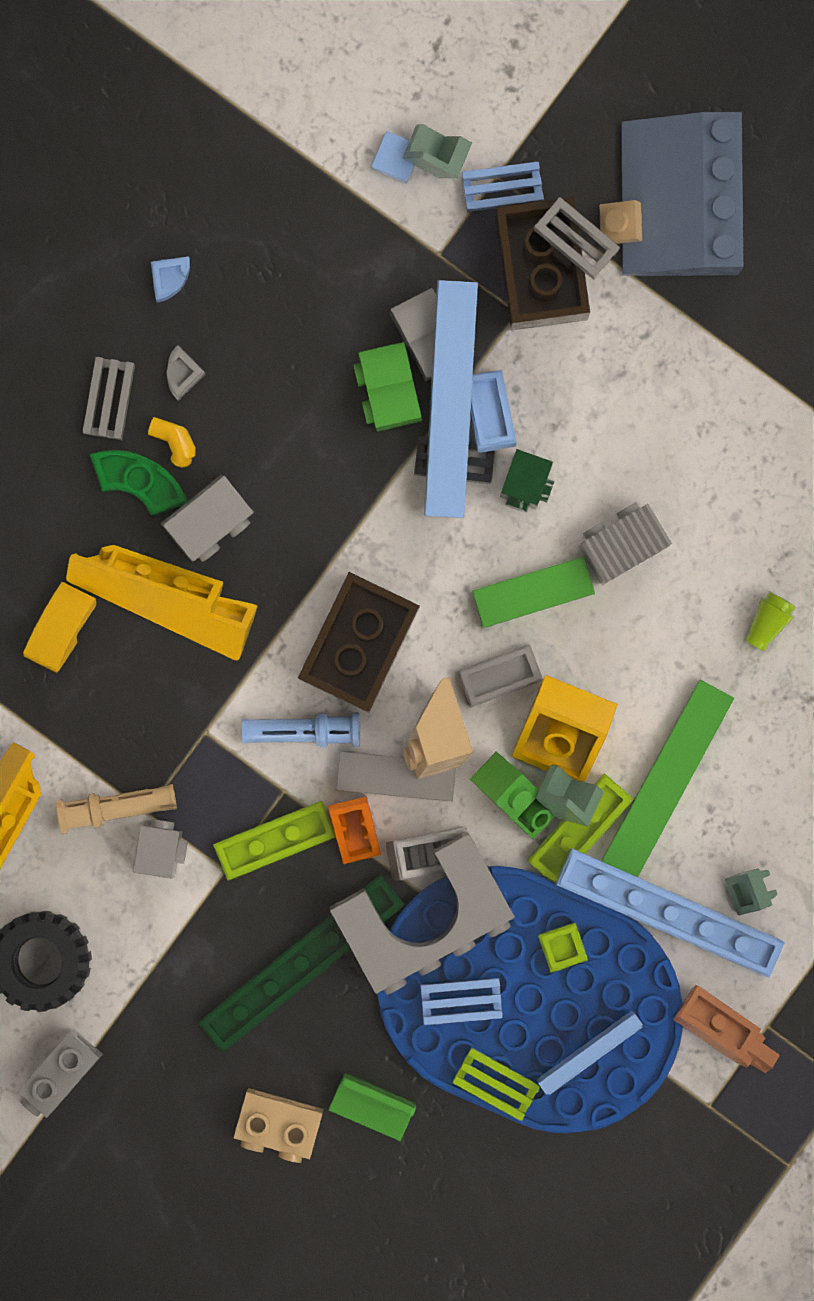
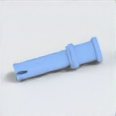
(319, 730)

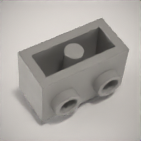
(207, 519)

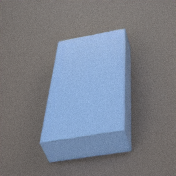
(491, 412)

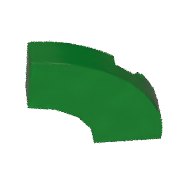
(139, 477)

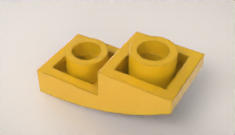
(58, 627)

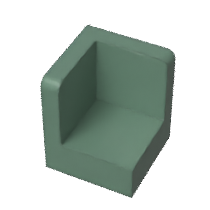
(437, 153)
(568, 797)

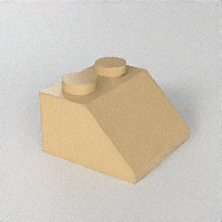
(439, 737)

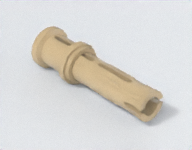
(97, 810)

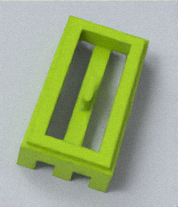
(525, 1100)

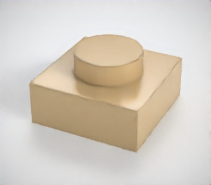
(621, 221)

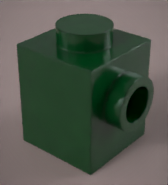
(527, 481)

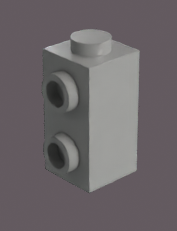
(58, 1074)

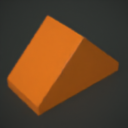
(354, 830)

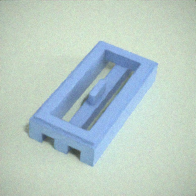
(498, 172)
(428, 1004)

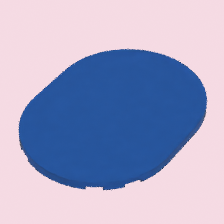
(541, 1010)

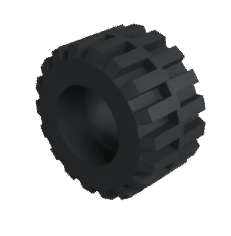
(74, 961)

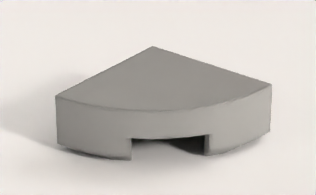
(182, 373)

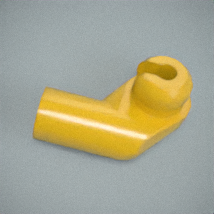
(177, 438)

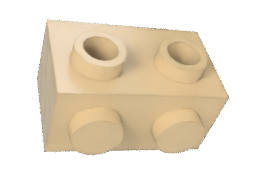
(278, 1125)

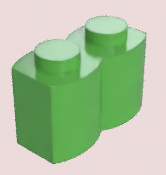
(389, 387)

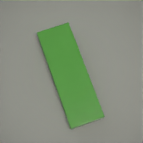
(533, 592)

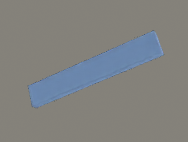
(450, 398)
(669, 912)

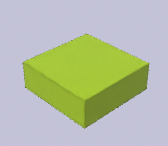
(562, 947)

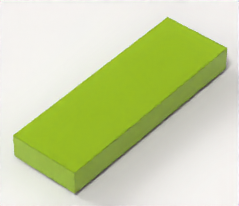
(274, 840)
(553, 851)

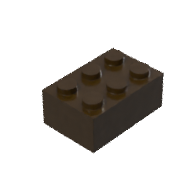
(538, 278)
(359, 642)

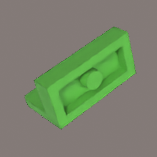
(372, 1106)

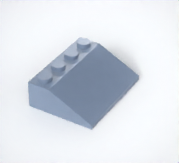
(689, 194)

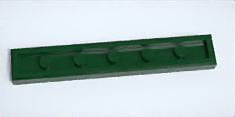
(289, 973)

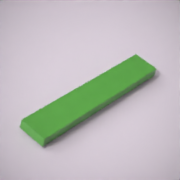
(668, 778)

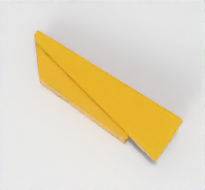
(166, 596)
(17, 795)

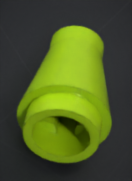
(769, 620)

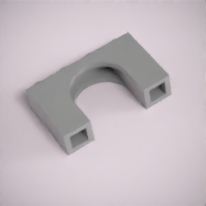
(391, 959)

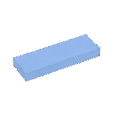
(589, 1053)

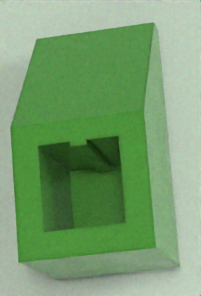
(512, 794)

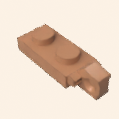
(725, 1030)

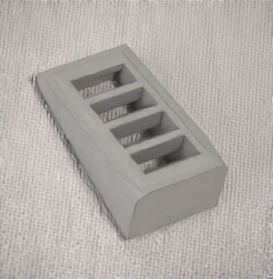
(397, 859)

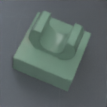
(749, 891)

